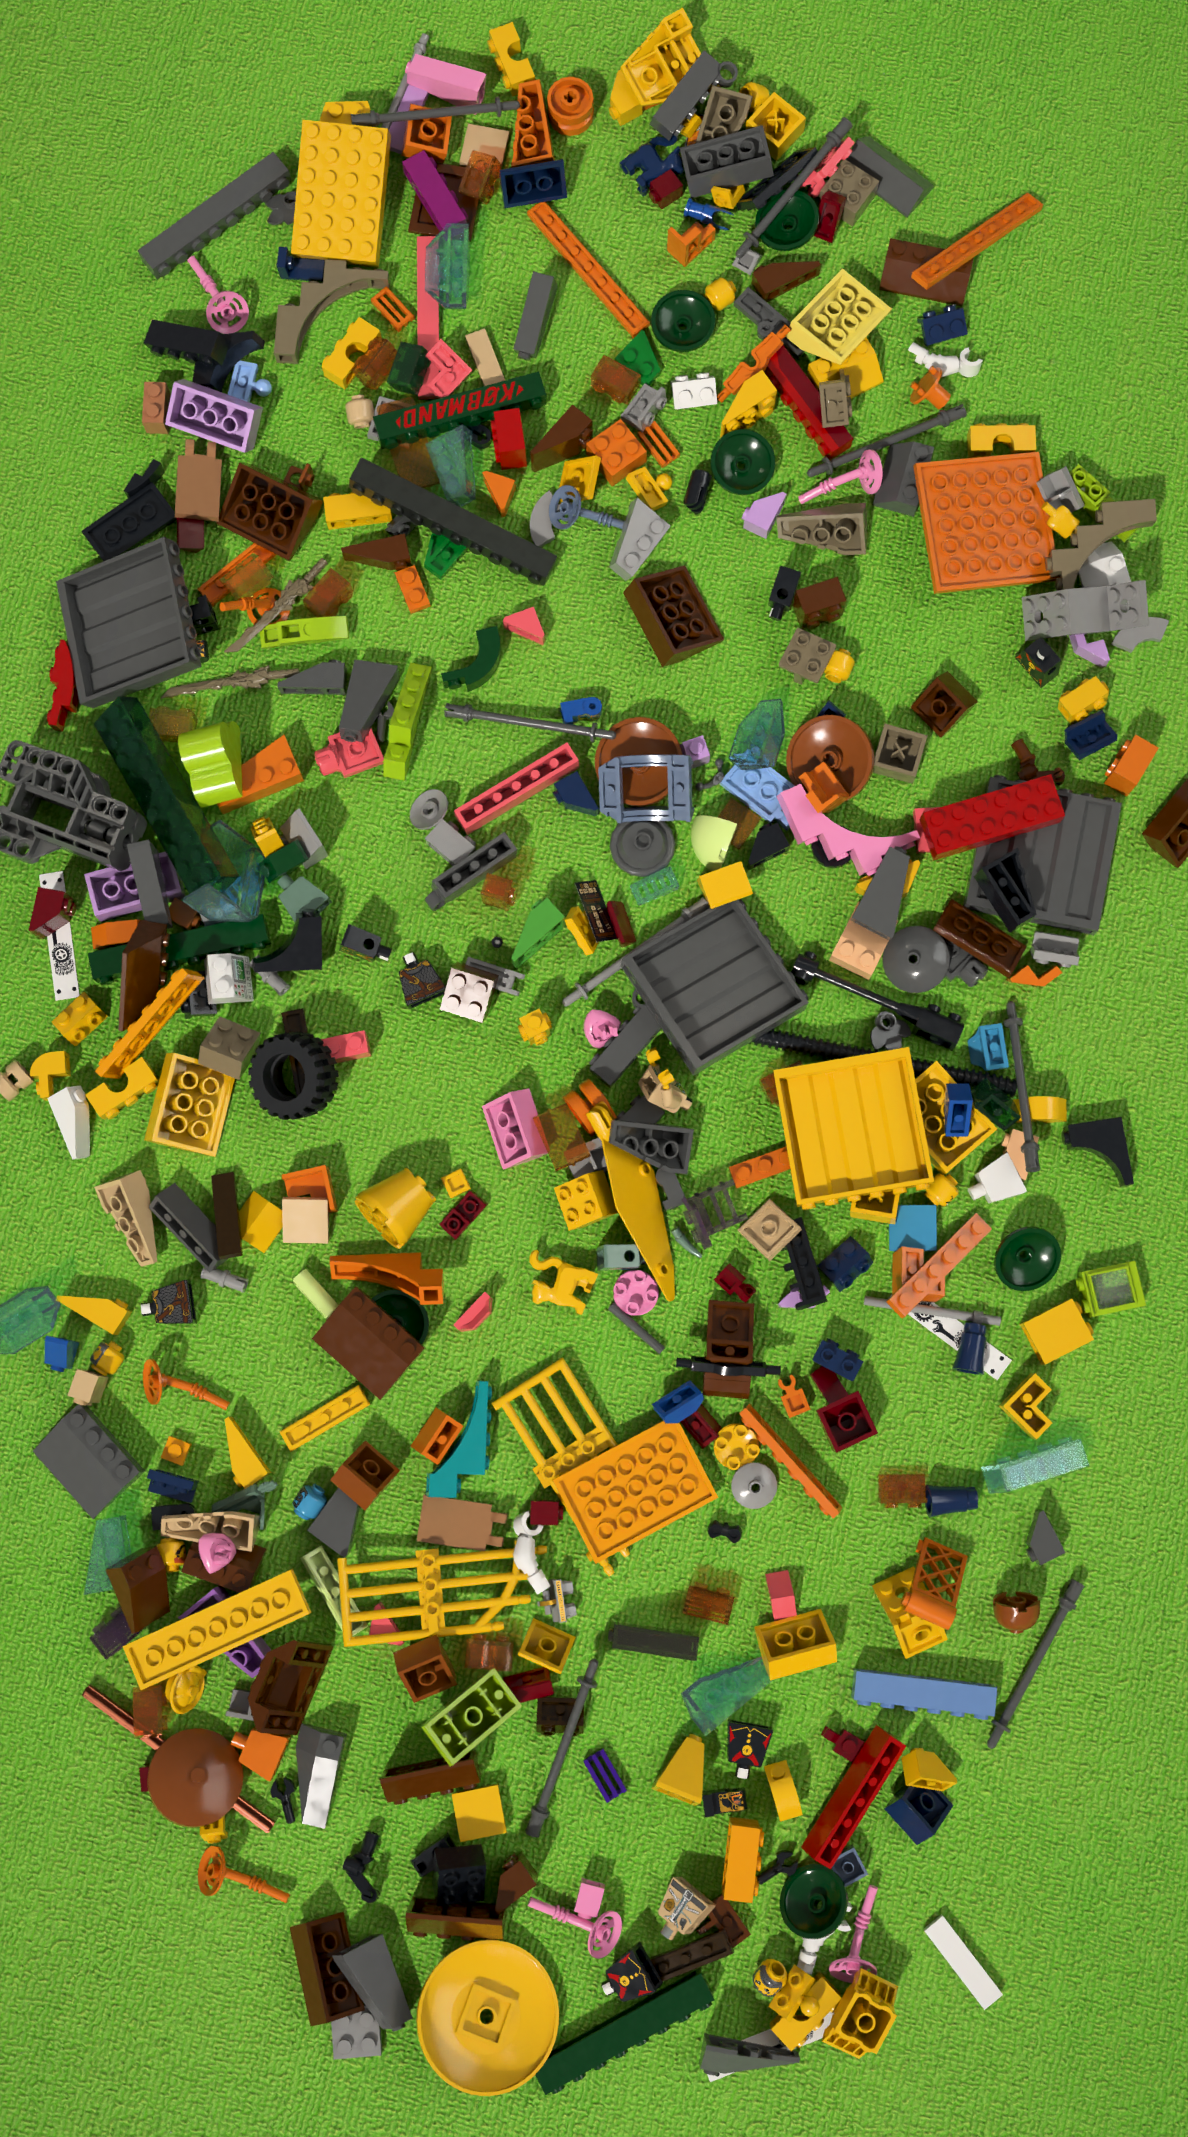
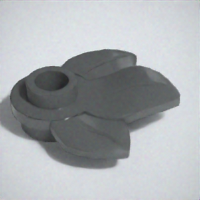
(283, 208)
(888, 1036)

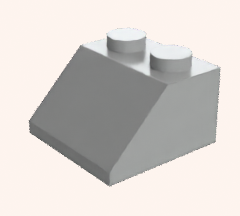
(299, 829)

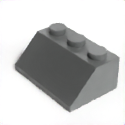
(898, 483)

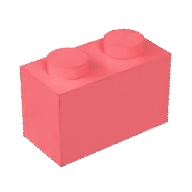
(348, 1046)

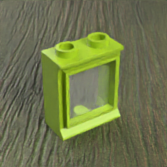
(1110, 1289)

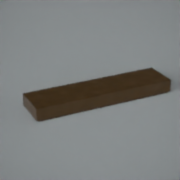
(296, 1022)
(226, 1215)
(692, 1955)

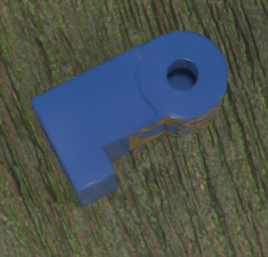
(580, 709)

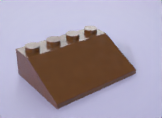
(268, 510)
(672, 615)
(142, 970)
(368, 1342)
(461, 1920)

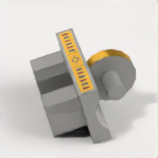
(554, 1601)

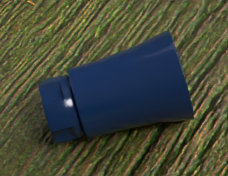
(971, 1349)
(949, 1499)

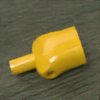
(1060, 519)

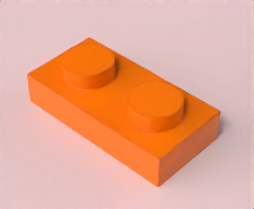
(412, 589)

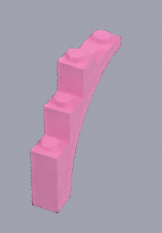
(836, 840)

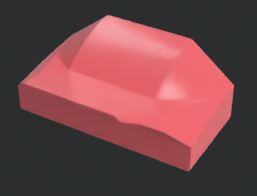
(475, 1314)

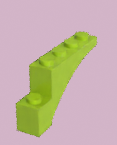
(405, 721)

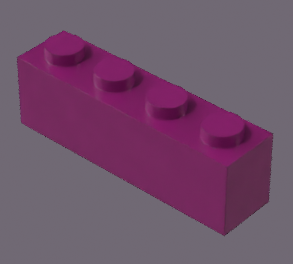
(433, 190)

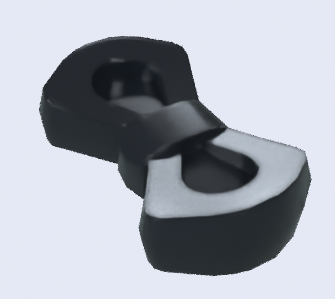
(717, 1529)

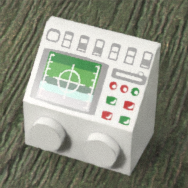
(228, 978)

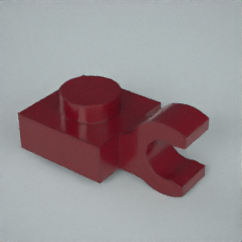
(732, 1281)
(845, 1743)

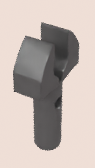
(382, 720)

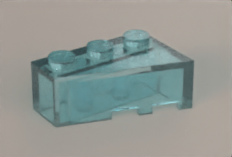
(453, 464)
(108, 1547)

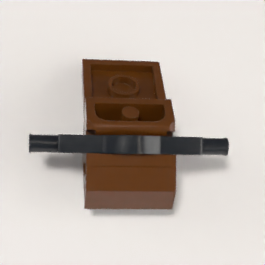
(728, 1351)

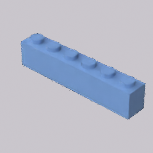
(924, 1692)

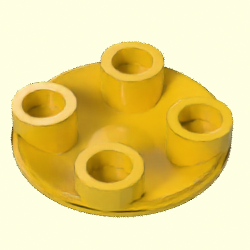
(736, 1446)

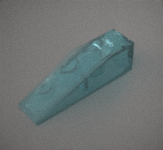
(723, 1693)

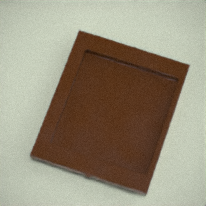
(420, 219)

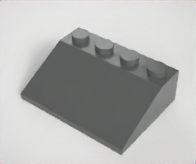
(88, 1460)

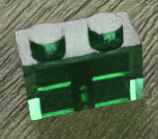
(409, 368)
(995, 1104)

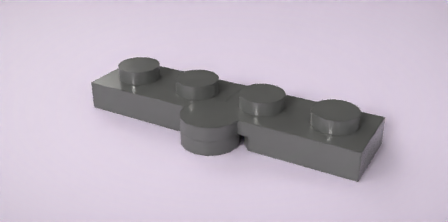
(765, 318)

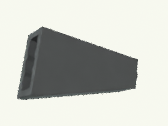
(535, 315)
(366, 696)
(150, 882)
(882, 899)
(375, 1980)

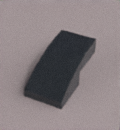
(137, 482)

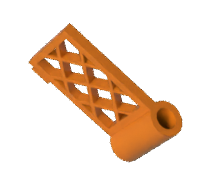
(930, 1604)

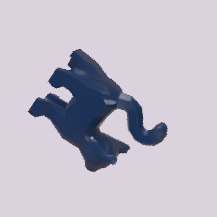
(651, 163)

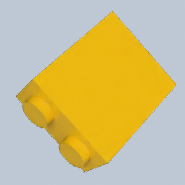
(1057, 1331)

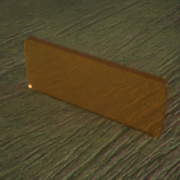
(412, 459)

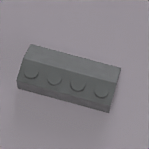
(727, 161)

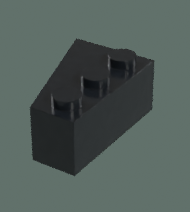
(1007, 890)

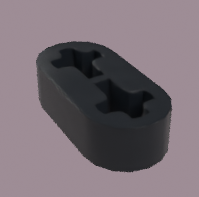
(480, 430)

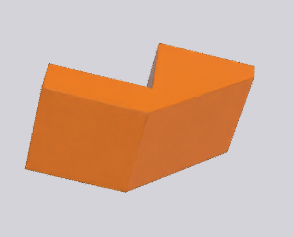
(113, 933)
(1027, 976)

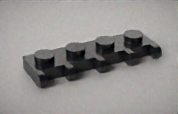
(805, 1270)

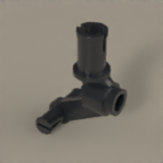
(356, 1866)

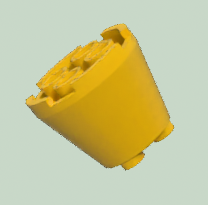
(396, 1206)

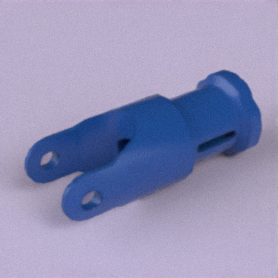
(703, 212)

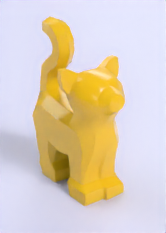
(566, 1281)

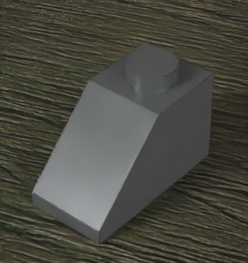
(1042, 1540)

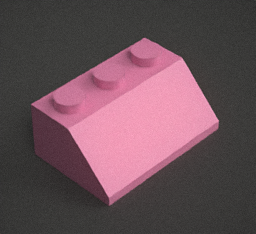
(514, 1129)

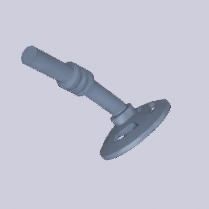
(574, 511)

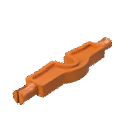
(761, 354)

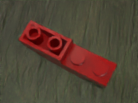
(65, 696)

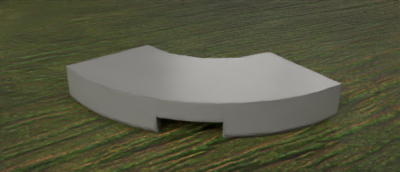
(540, 522)
(1129, 638)

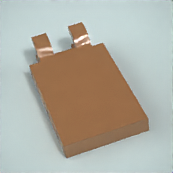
(198, 484)
(459, 1523)

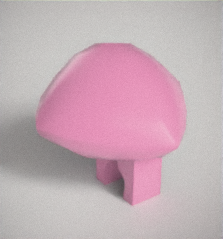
(600, 1027)
(216, 1551)

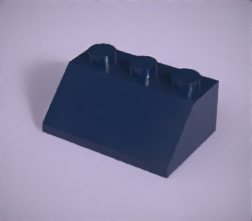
(533, 183)

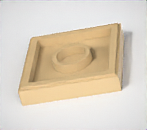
(484, 140)
(305, 1220)
(769, 1229)

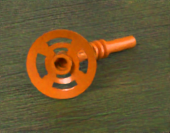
(262, 604)
(158, 1381)
(219, 1871)

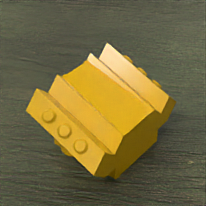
(862, 2015)

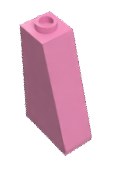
(446, 81)

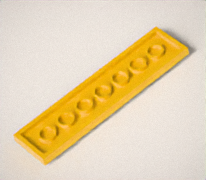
(216, 1629)

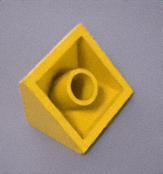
(725, 885)
(260, 1222)
(546, 1646)

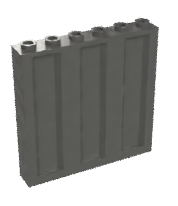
(129, 623)
(1061, 862)
(714, 984)

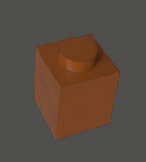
(184, 915)

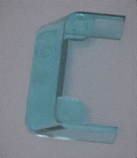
(243, 897)

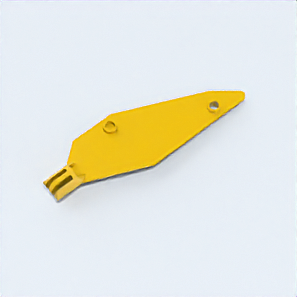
(637, 1202)

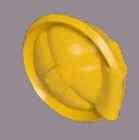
(185, 1689)

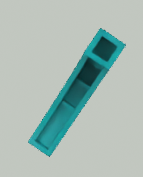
(469, 1452)

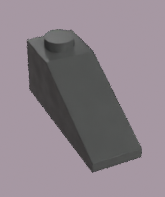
(324, 679)

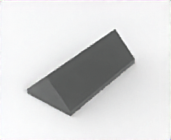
(897, 181)

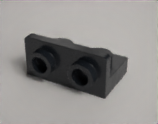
(197, 1002)

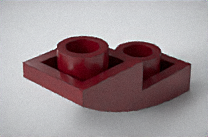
(463, 1214)

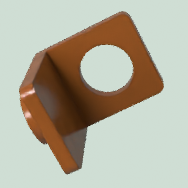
(306, 478)

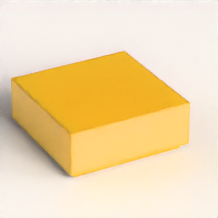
(456, 1183)

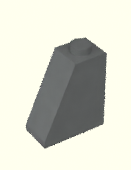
(337, 1523)

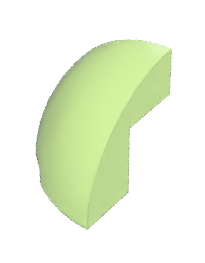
(711, 840)

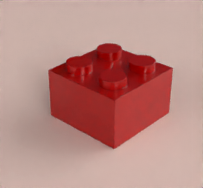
(508, 439)

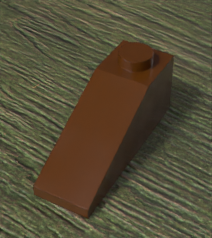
(780, 278)
(384, 553)

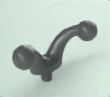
(717, 779)

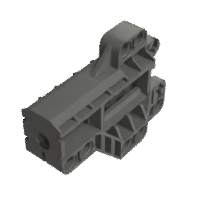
(73, 787)

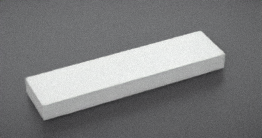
(963, 1962)

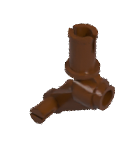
(1028, 770)

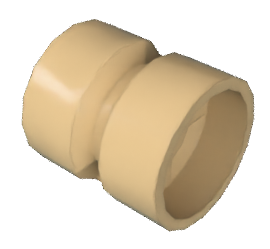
(8, 1088)

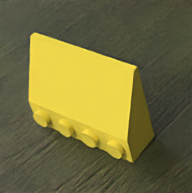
(837, 319)

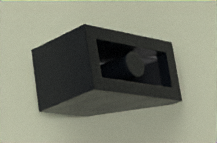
(768, 844)

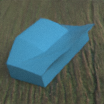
(988, 1048)

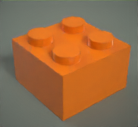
(427, 135)
(618, 452)
(1130, 764)

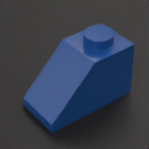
(957, 1110)
(60, 1353)

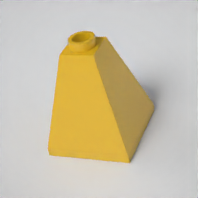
(684, 1772)

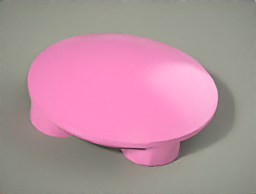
(636, 1292)

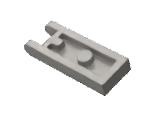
(506, 976)

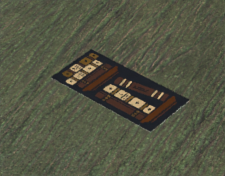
(596, 910)

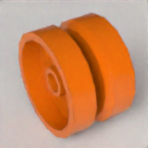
(570, 106)
(581, 1107)

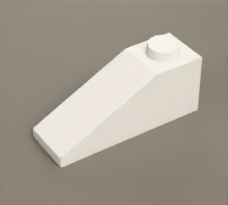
(72, 1116)

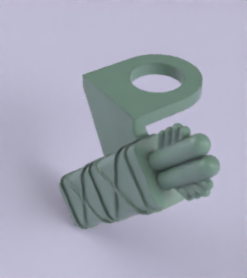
(248, 1499)

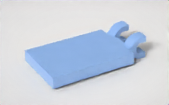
(758, 791)

